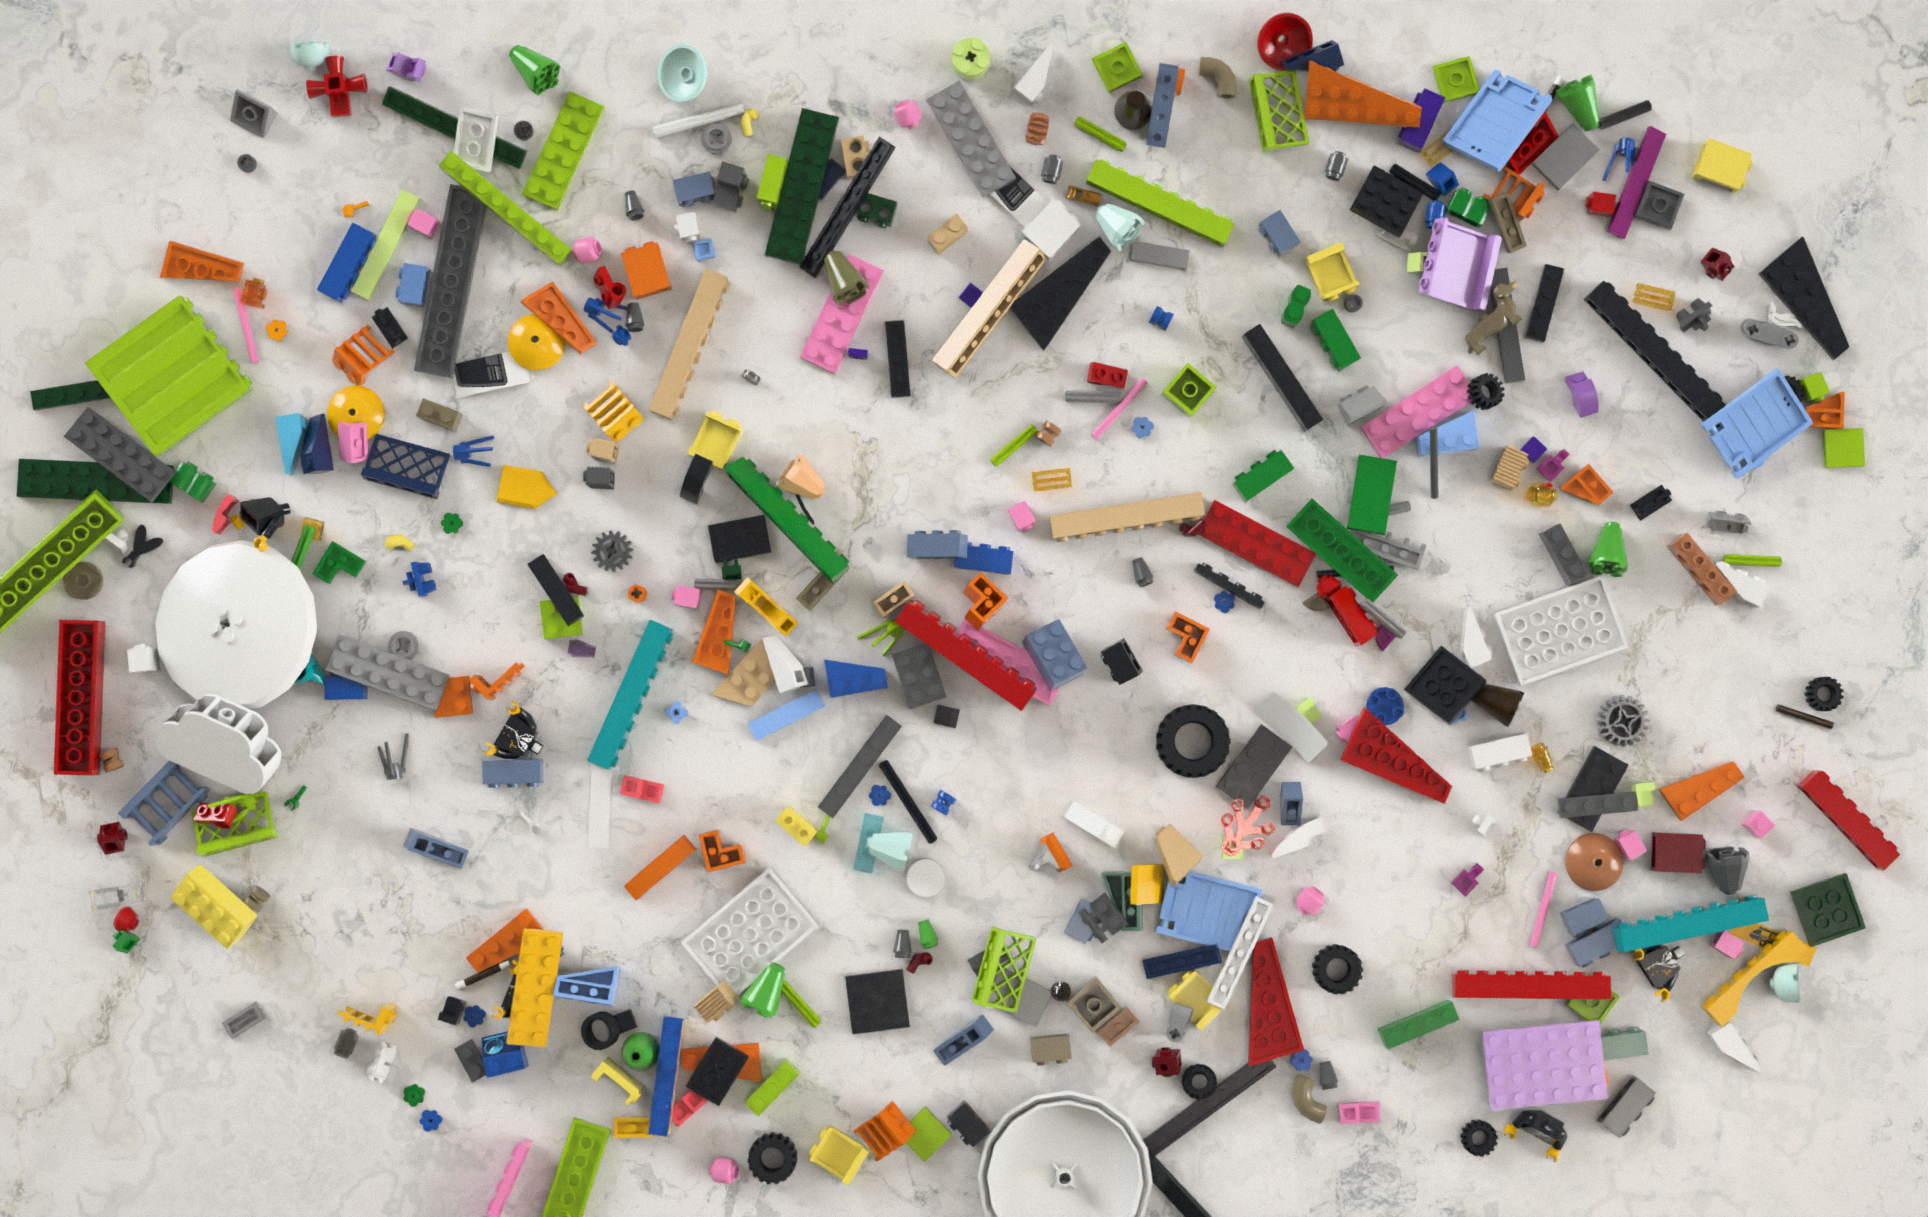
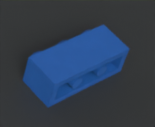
(986, 559)

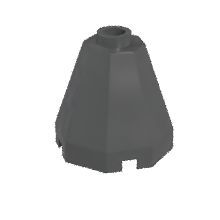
(1728, 868)

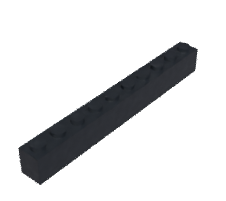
(1654, 351)

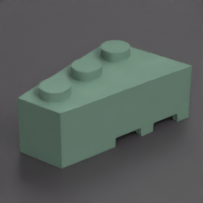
(1119, 890)

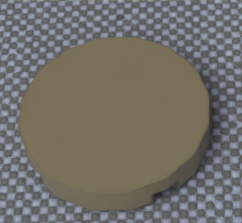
(83, 581)

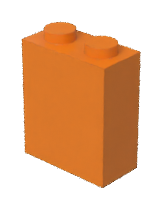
(646, 270)

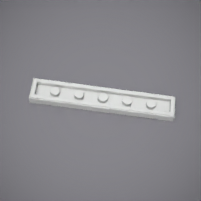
(1240, 953)

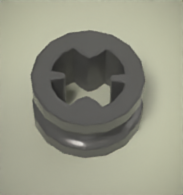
(253, 165)
(1350, 298)

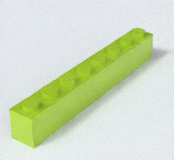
(1159, 202)
(505, 208)

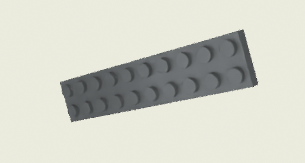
(450, 284)

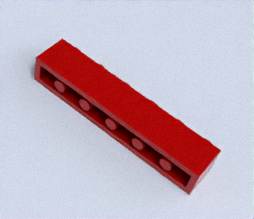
(1849, 820)

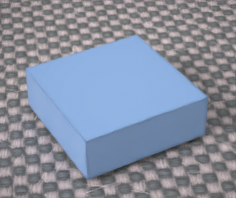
(703, 249)

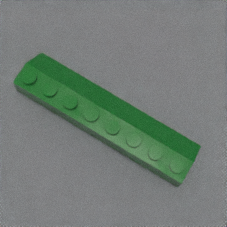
(789, 522)

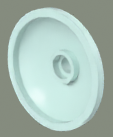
(675, 70)

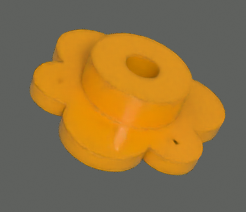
(271, 329)

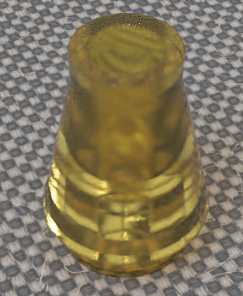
(1542, 757)

